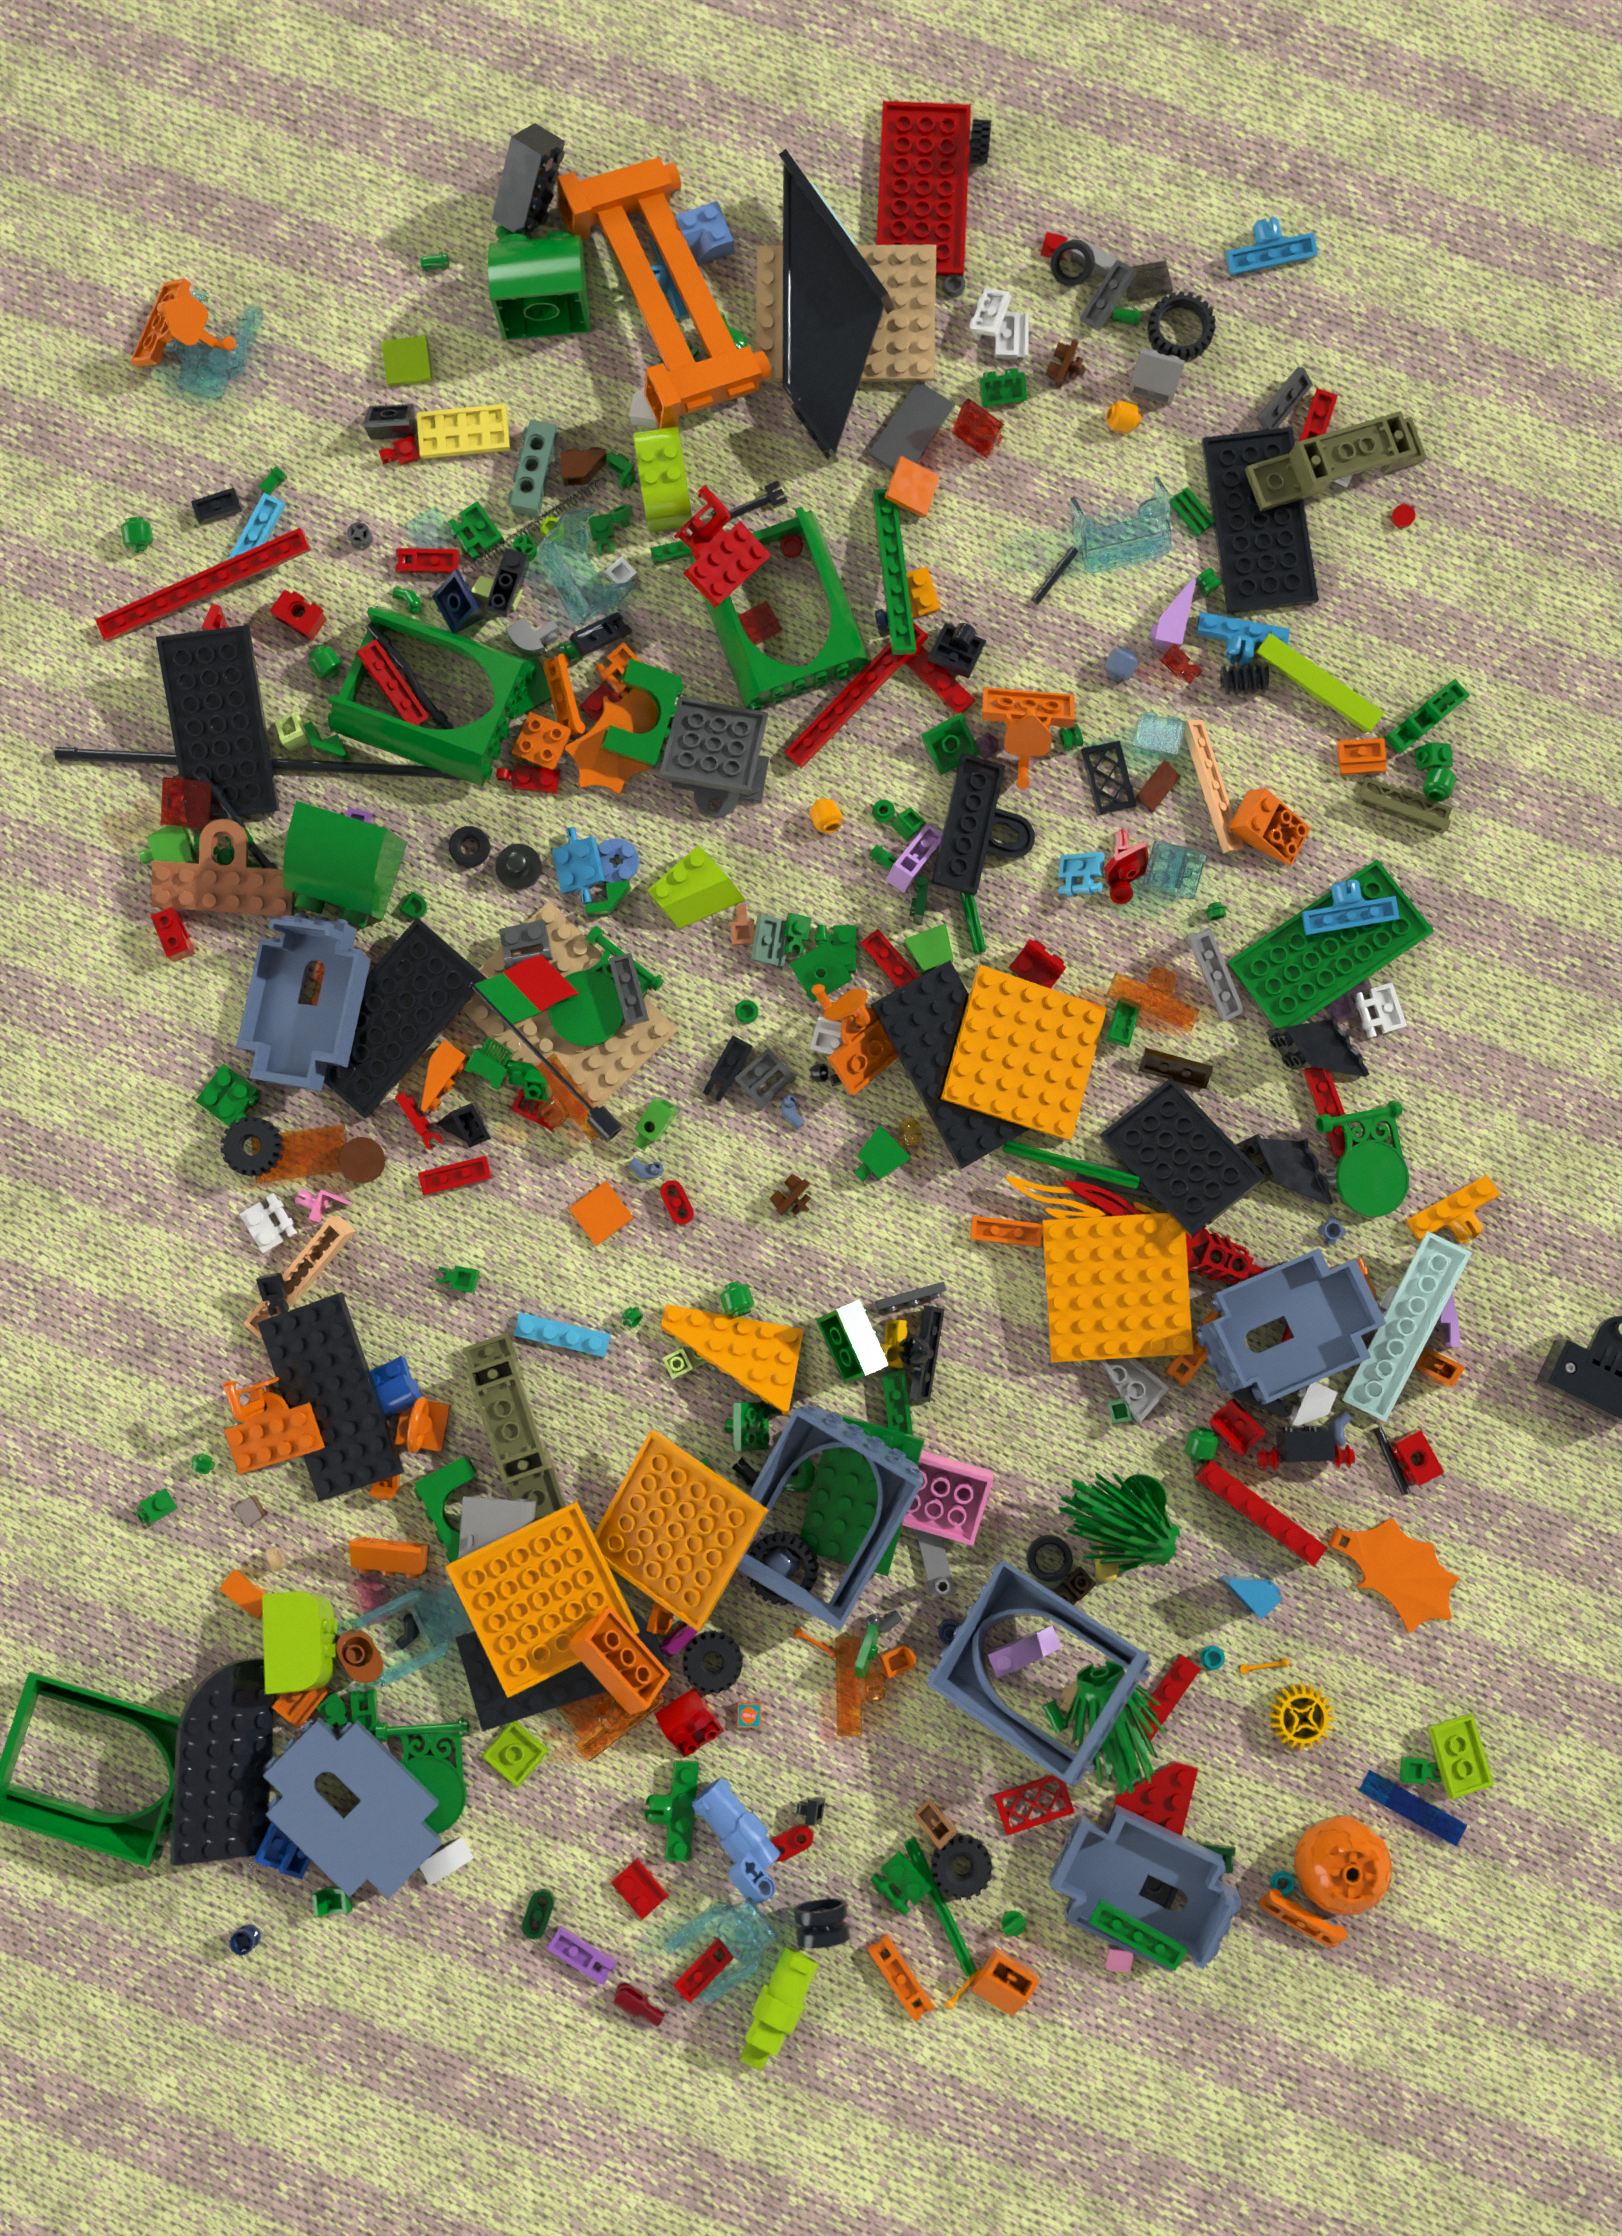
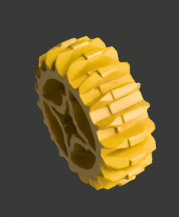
(1295, 1723)

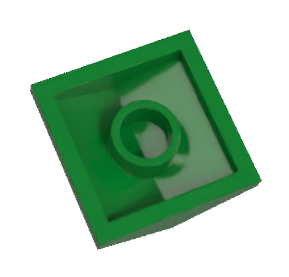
(948, 741)

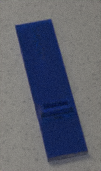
(1413, 1808)

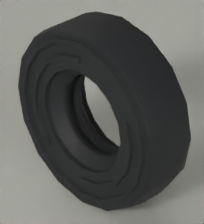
(462, 834)

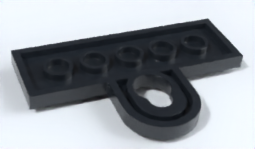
(969, 825)

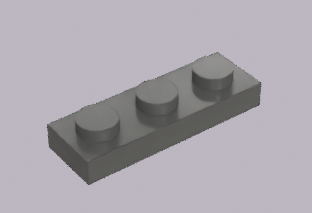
(1108, 295)
(1285, 399)
(628, 989)
(911, 1297)

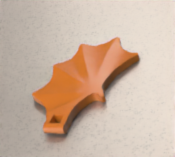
(597, 767)
(1400, 1571)

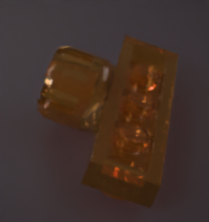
(1155, 997)
(563, 1100)
(852, 1690)
(613, 1724)

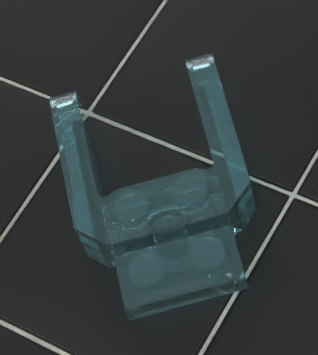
(209, 368)
(438, 1617)
(741, 1930)

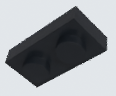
(216, 506)

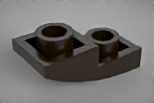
(1075, 1586)

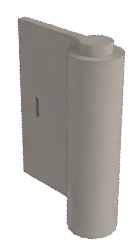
(491, 1519)

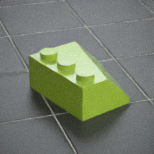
(694, 889)

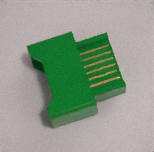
(491, 1062)

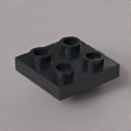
(957, 649)

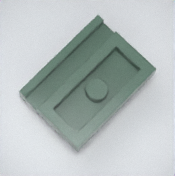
(769, 941)

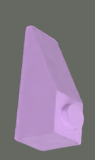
(1173, 621)
(914, 858)
(1023, 1651)

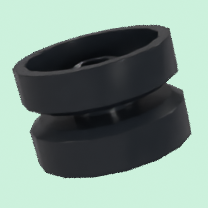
(821, 1923)

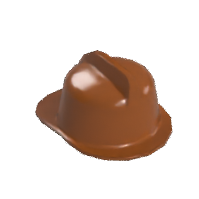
(359, 1656)

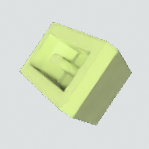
(292, 732)

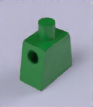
(880, 1156)

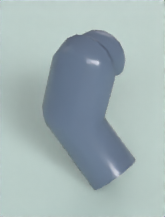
(646, 1171)

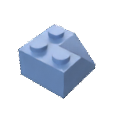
(706, 233)

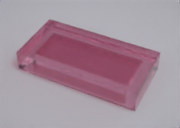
(371, 1593)

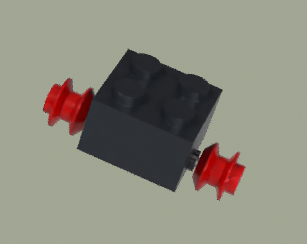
(1305, 1446)

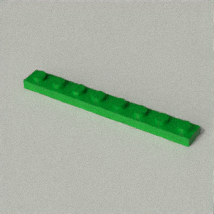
(894, 574)

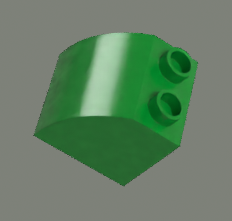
(539, 285)
(340, 863)

